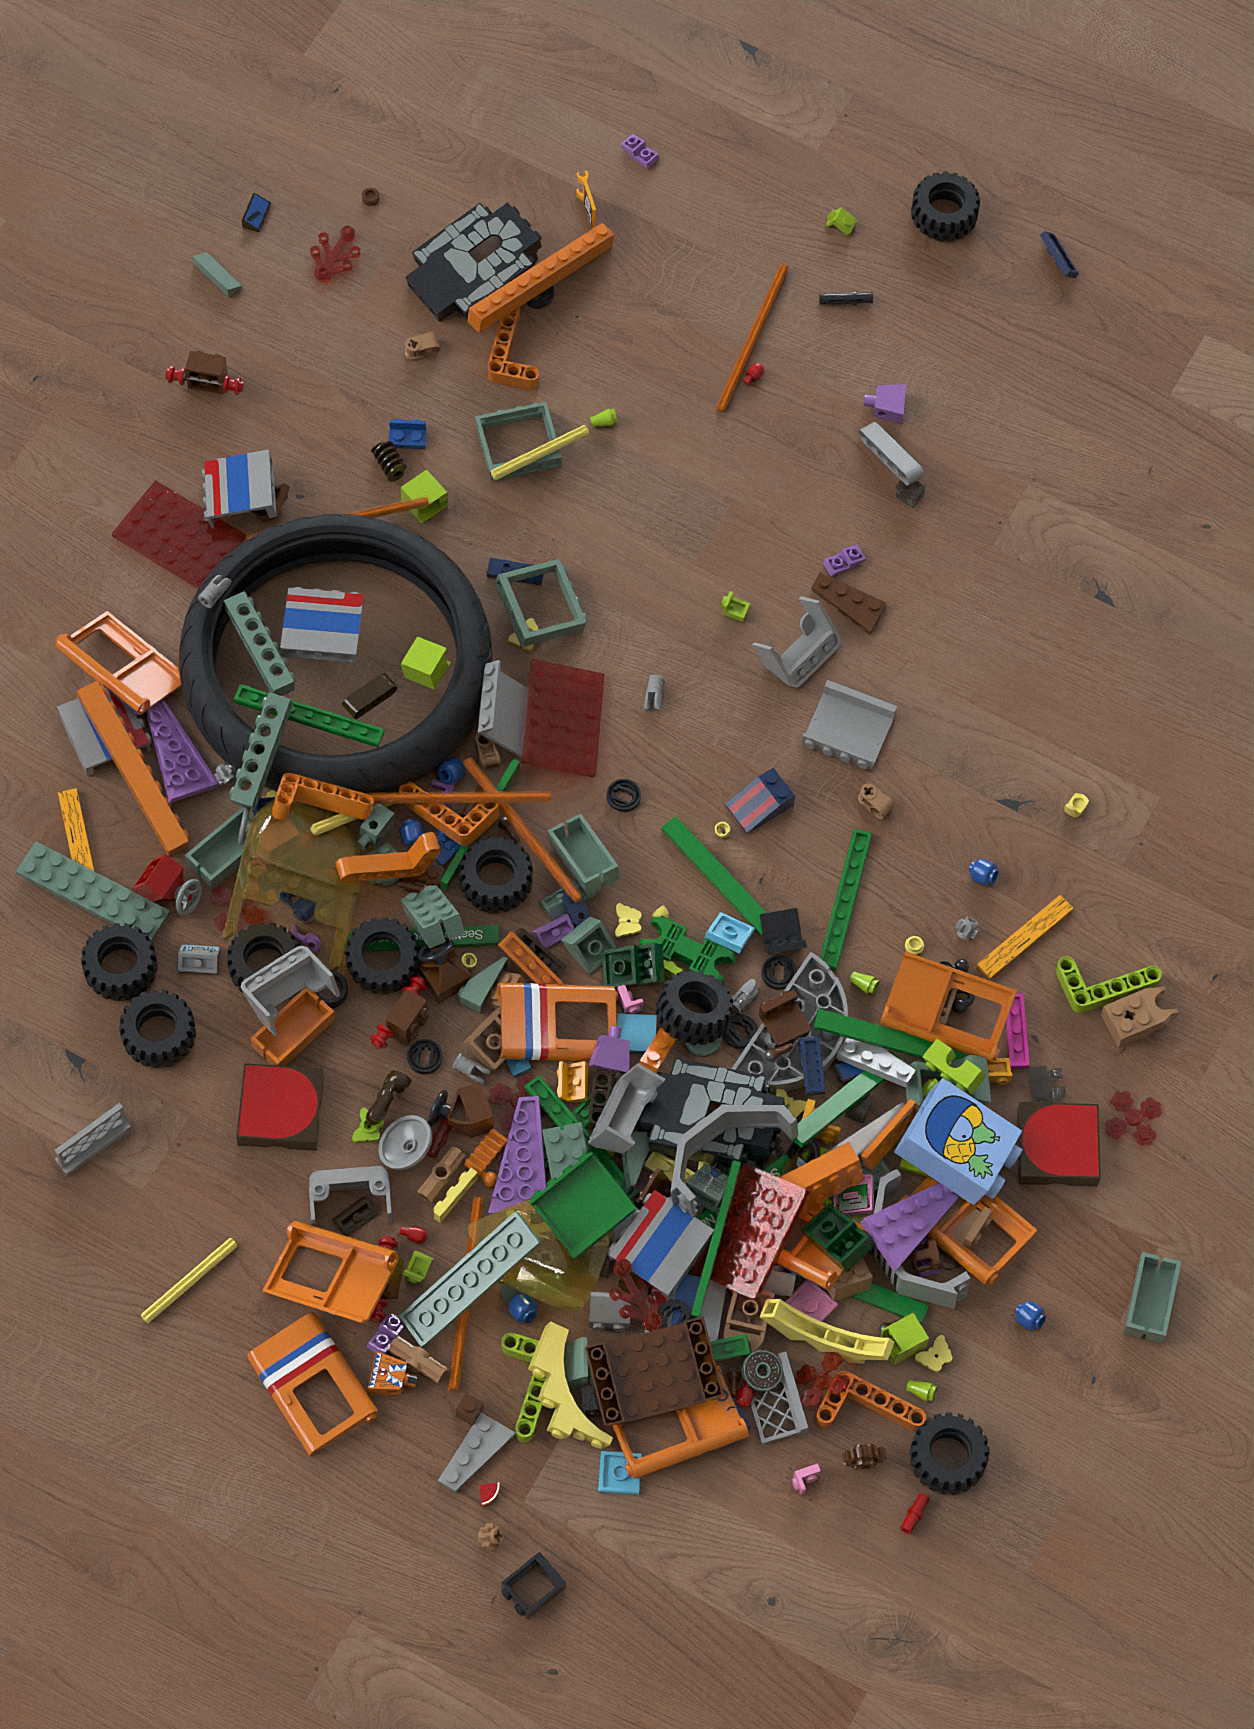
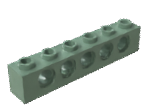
(242, 604)
(251, 797)

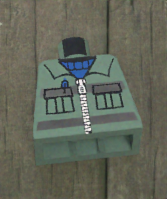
(376, 828)
(708, 1185)

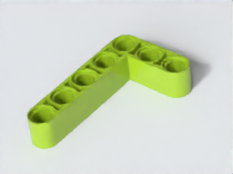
(1104, 988)
(536, 1383)

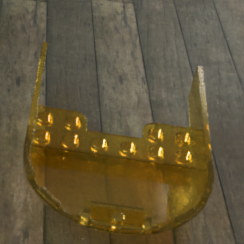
(293, 860)

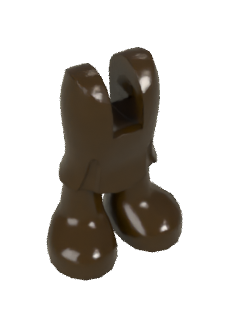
(394, 1082)

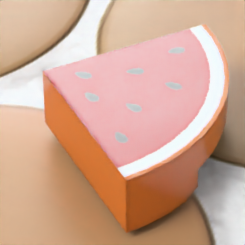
(489, 1492)

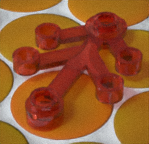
(334, 255)
(637, 1298)

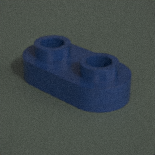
(574, 908)

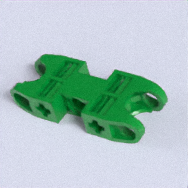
(696, 955)

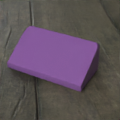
(554, 930)

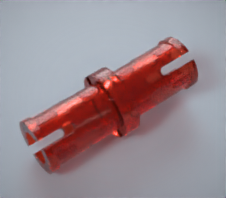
(439, 1138)

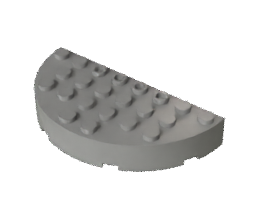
(816, 990)

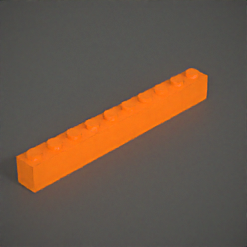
(540, 277)
(132, 768)

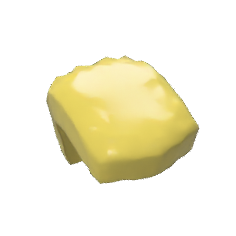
(1076, 805)

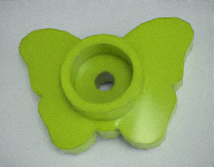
(364, 1133)

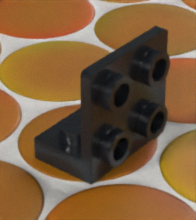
(781, 931)

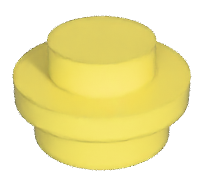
(914, 945)

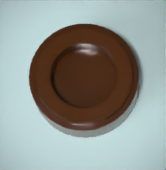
(370, 196)

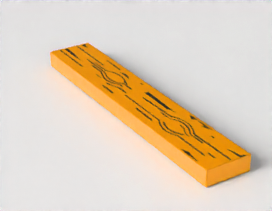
(75, 828)
(1024, 937)

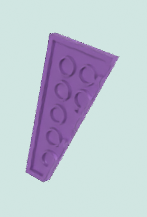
(179, 761)
(523, 1159)
(906, 1223)

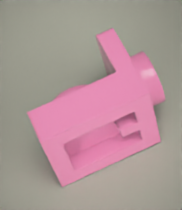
(626, 1000)
(806, 1474)

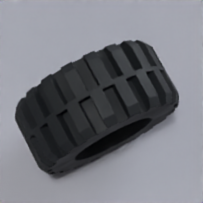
(951, 188)
(502, 852)
(382, 930)
(114, 939)
(254, 939)
(697, 989)
(155, 1005)
(961, 1430)

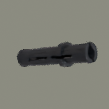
(846, 298)

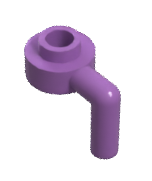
(448, 788)
(305, 939)

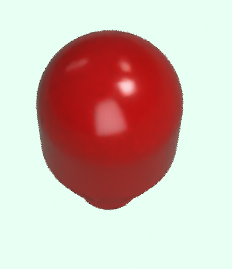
(754, 373)
(415, 1234)
(744, 1395)

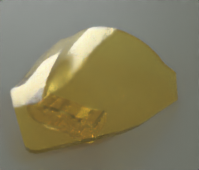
(548, 1270)

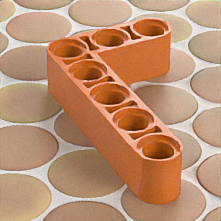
(505, 368)
(319, 794)
(468, 824)
(391, 865)
(868, 1401)

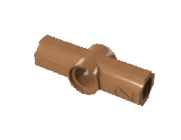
(448, 1165)
(418, 1359)

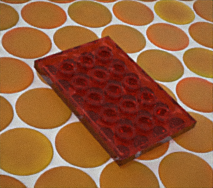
(176, 534)
(563, 718)
(755, 1231)

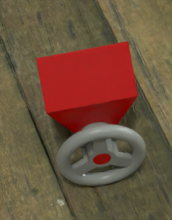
(164, 882)

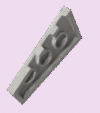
(876, 1061)
(478, 1446)

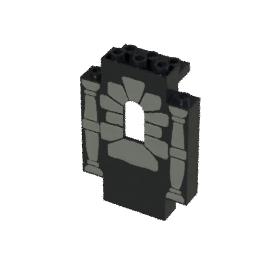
(452, 279)
(685, 1100)

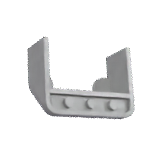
(808, 651)
(282, 980)
(624, 1109)
(347, 1179)

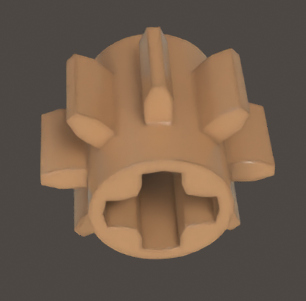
(490, 1536)

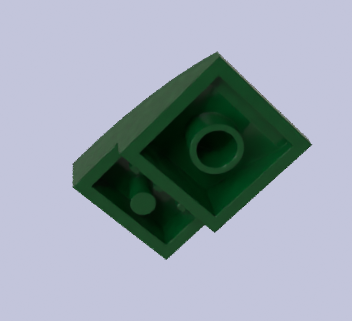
(633, 965)
(837, 1237)

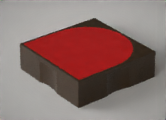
(280, 1106)
(1059, 1144)

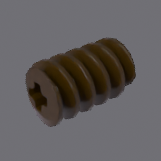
(389, 460)

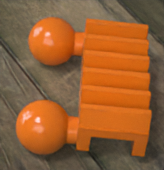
(485, 1155)

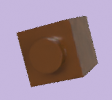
(469, 1409)

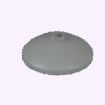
(405, 1142)

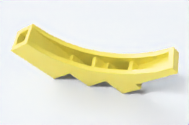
(822, 1336)
(555, 1392)

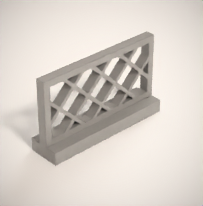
(92, 1139)
(793, 1399)

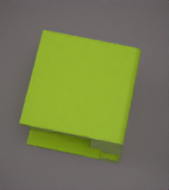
(424, 485)
(425, 663)
(907, 1336)

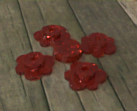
(220, 920)
(498, 1098)
(1133, 1118)
(822, 1380)

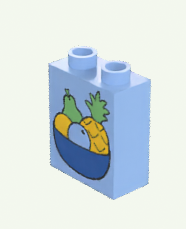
(960, 1143)

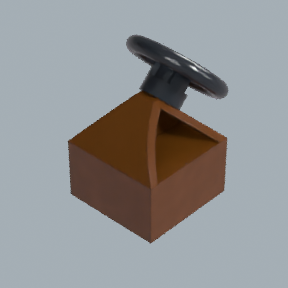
(442, 970)
(468, 1112)

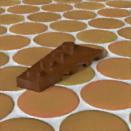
(857, 605)

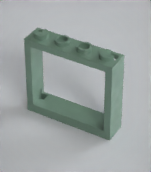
(514, 415)
(516, 617)

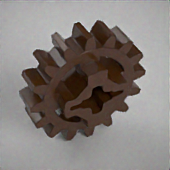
(864, 1456)

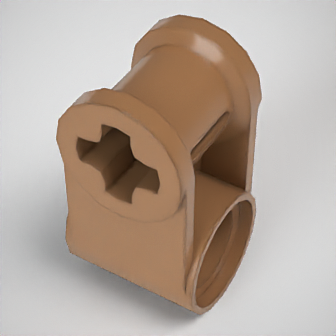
(423, 345)
(487, 753)
(875, 801)

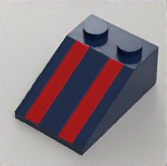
(761, 801)

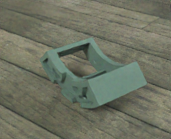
(981, 1094)

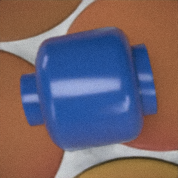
(451, 771)
(411, 831)
(983, 872)
(523, 1308)
(1030, 1315)

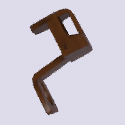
(933, 1254)

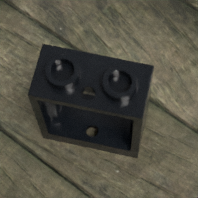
(550, 1573)

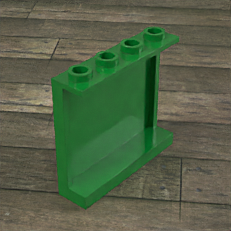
(583, 1204)

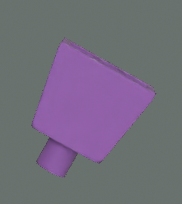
(888, 402)
(611, 1052)

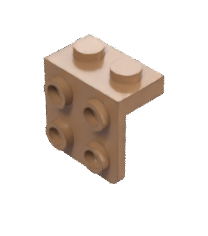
(970, 1228)

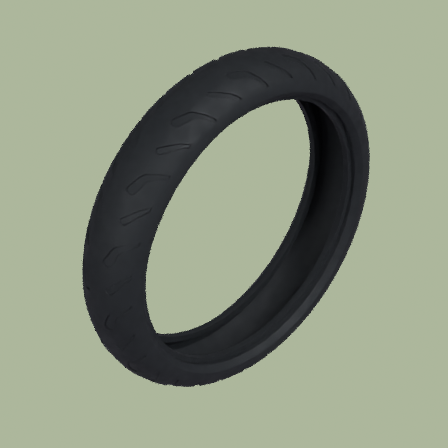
(341, 539)

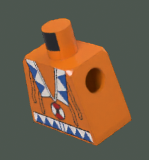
(389, 1376)

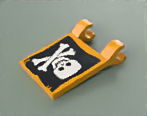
(587, 199)

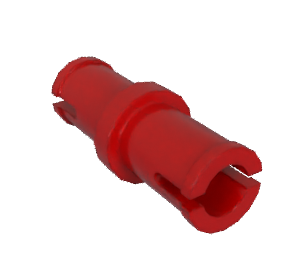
(914, 1513)

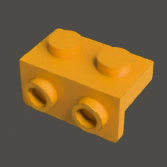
(1000, 1071)
(573, 1082)

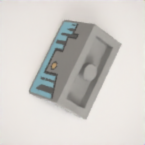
(198, 958)

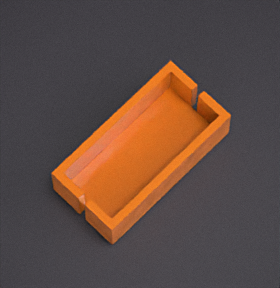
(296, 1028)
(827, 1175)

